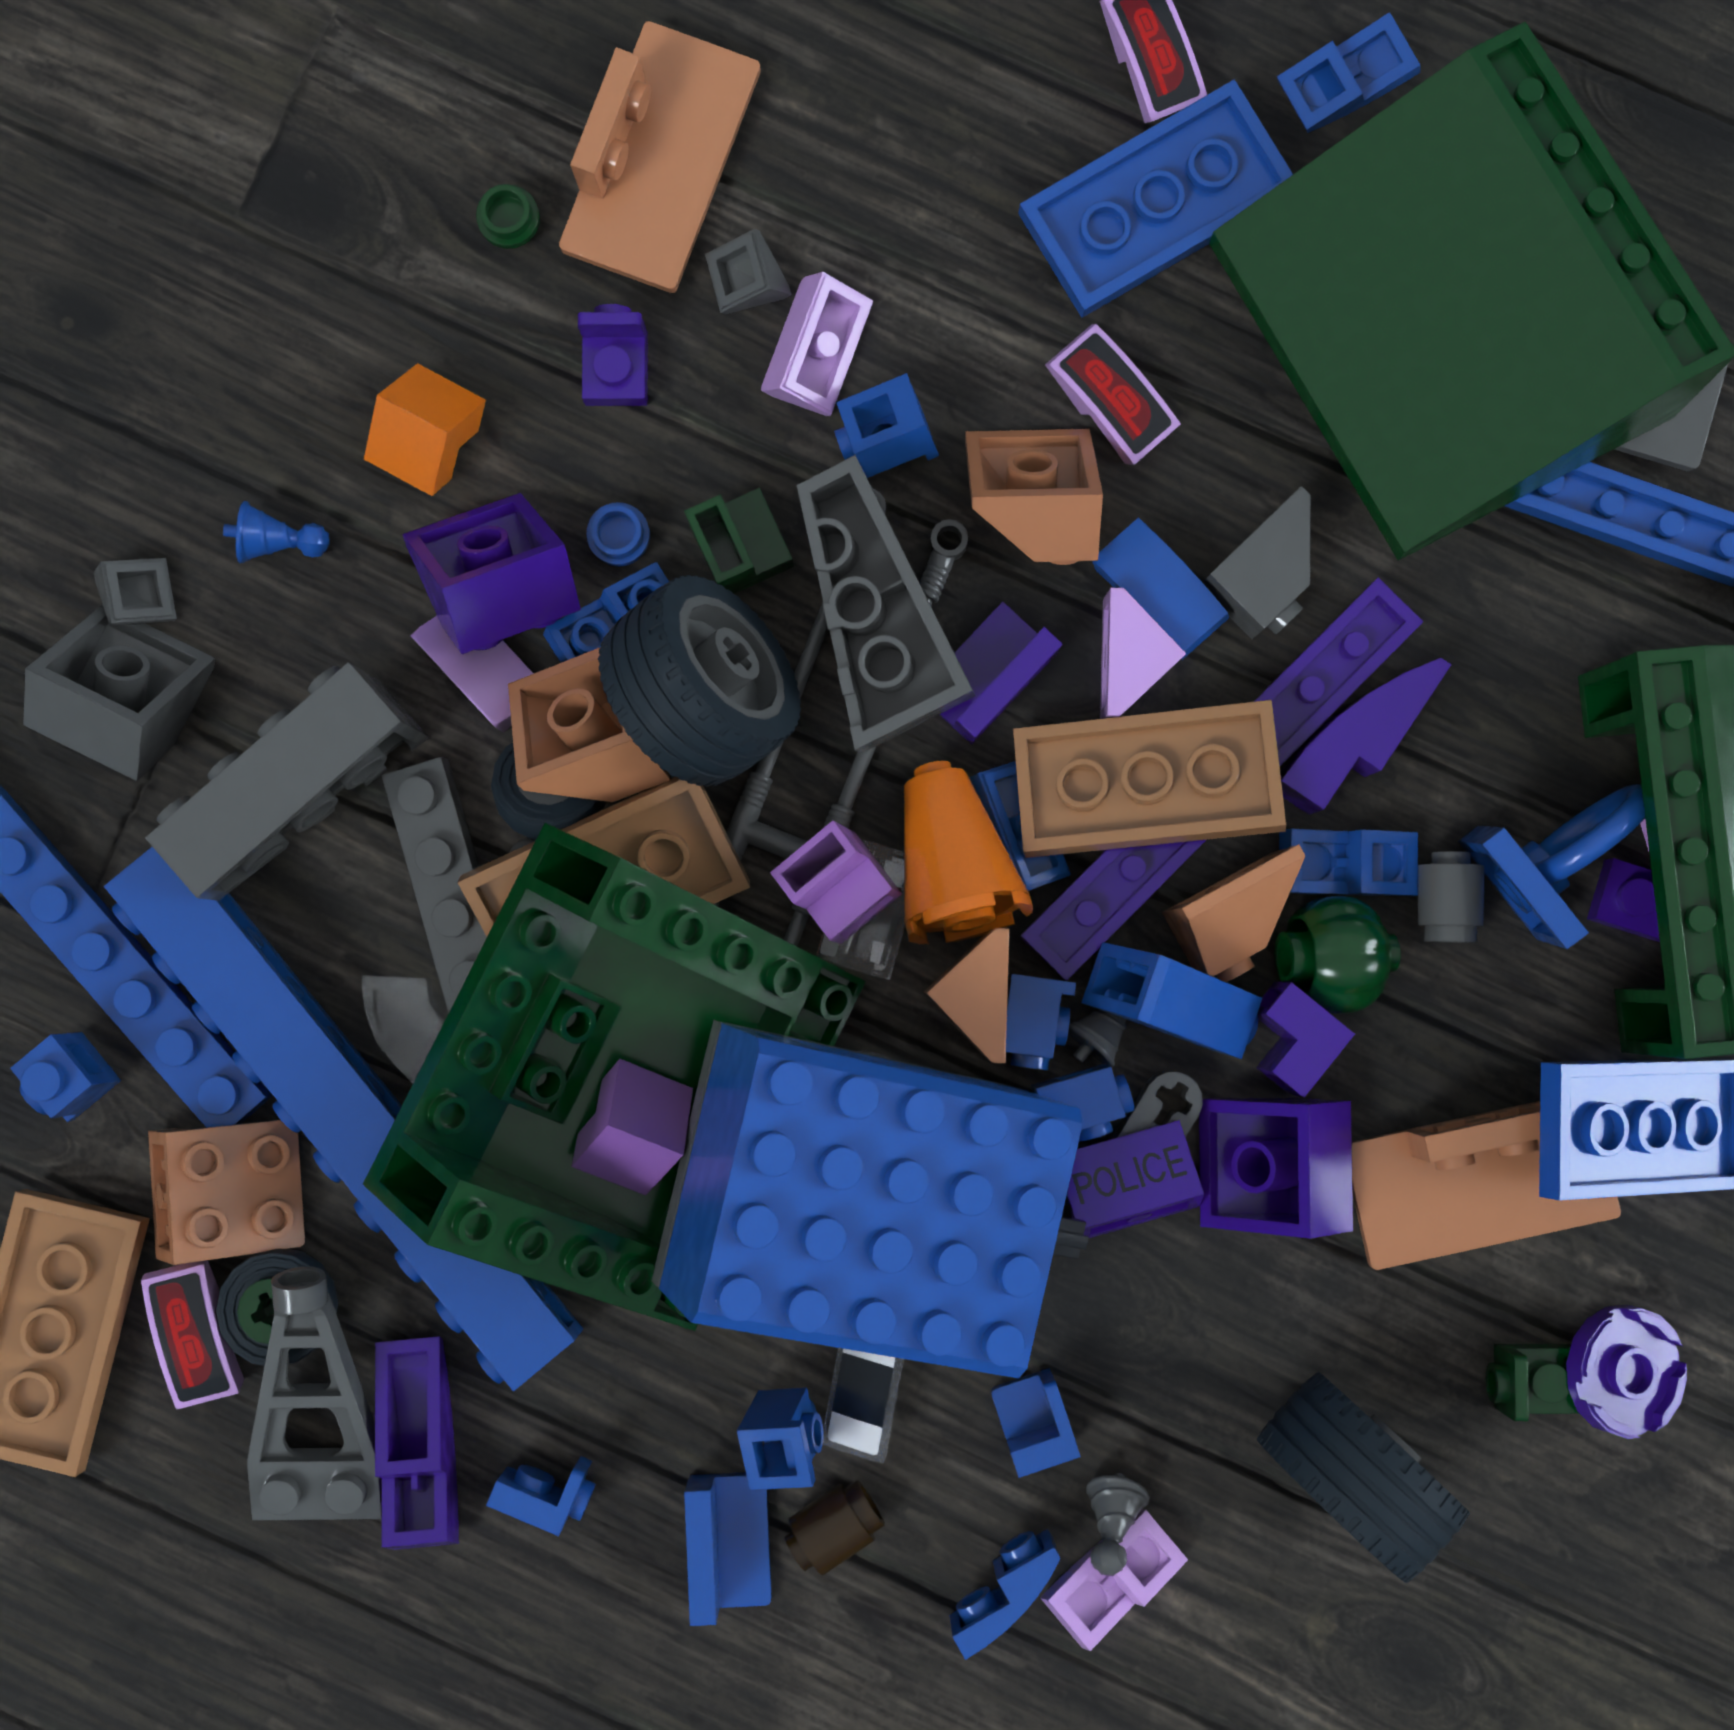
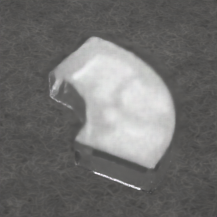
(402, 1019)

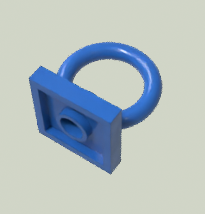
(1537, 874)

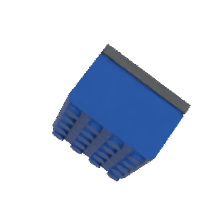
(868, 1203)

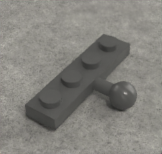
(436, 855)

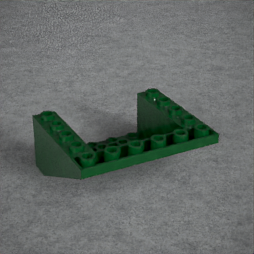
(1471, 295)
(1685, 746)
(573, 977)

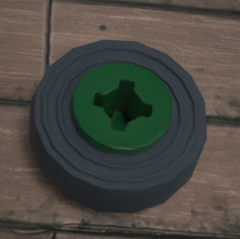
(244, 1298)

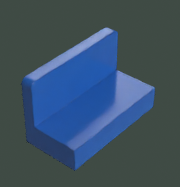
(726, 1545)

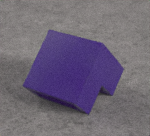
(1307, 1039)

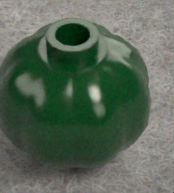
(1337, 953)

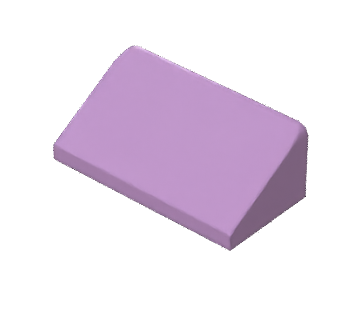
(817, 344)
(478, 674)

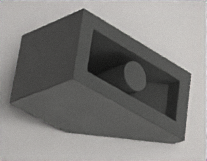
(1267, 570)

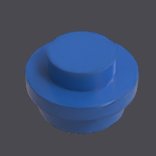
(618, 534)

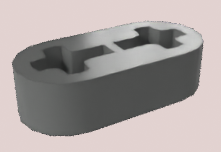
(1149, 1106)

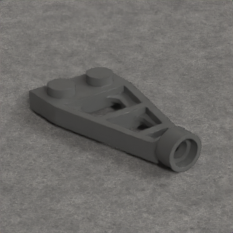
(311, 1481)

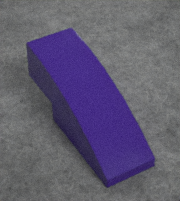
(1358, 737)
(415, 1444)

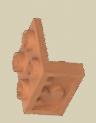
(225, 1191)

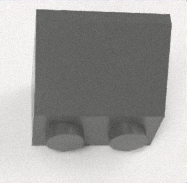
(115, 692)

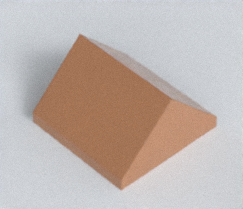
(976, 994)

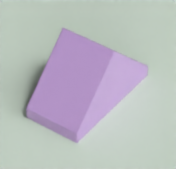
(1133, 653)

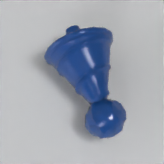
(262, 535)

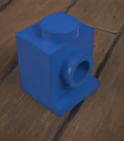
(884, 427)
(1036, 1019)
(64, 1076)
(1096, 1093)
(791, 1437)

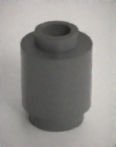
(1451, 898)

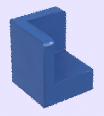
(1035, 1422)

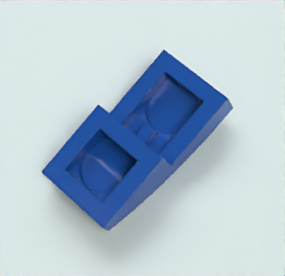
(1349, 75)
(1355, 862)

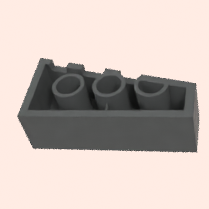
(882, 628)
(283, 781)

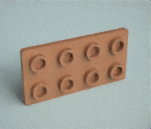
(655, 154)
(1459, 1188)

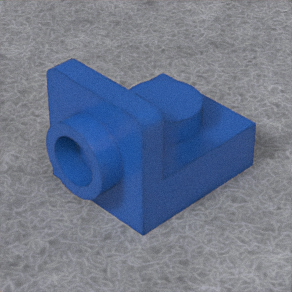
(533, 1498)

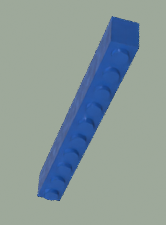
(332, 1098)

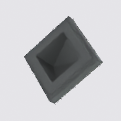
(746, 274)
(135, 591)

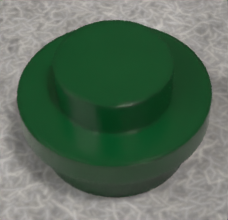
(507, 216)

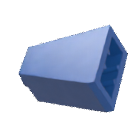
(1173, 999)

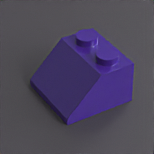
(493, 572)
(1276, 1166)

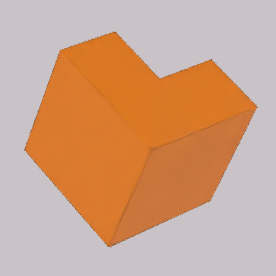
(421, 427)

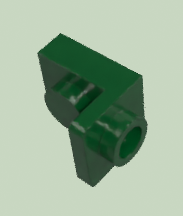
(1529, 1380)

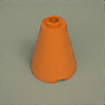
(954, 860)

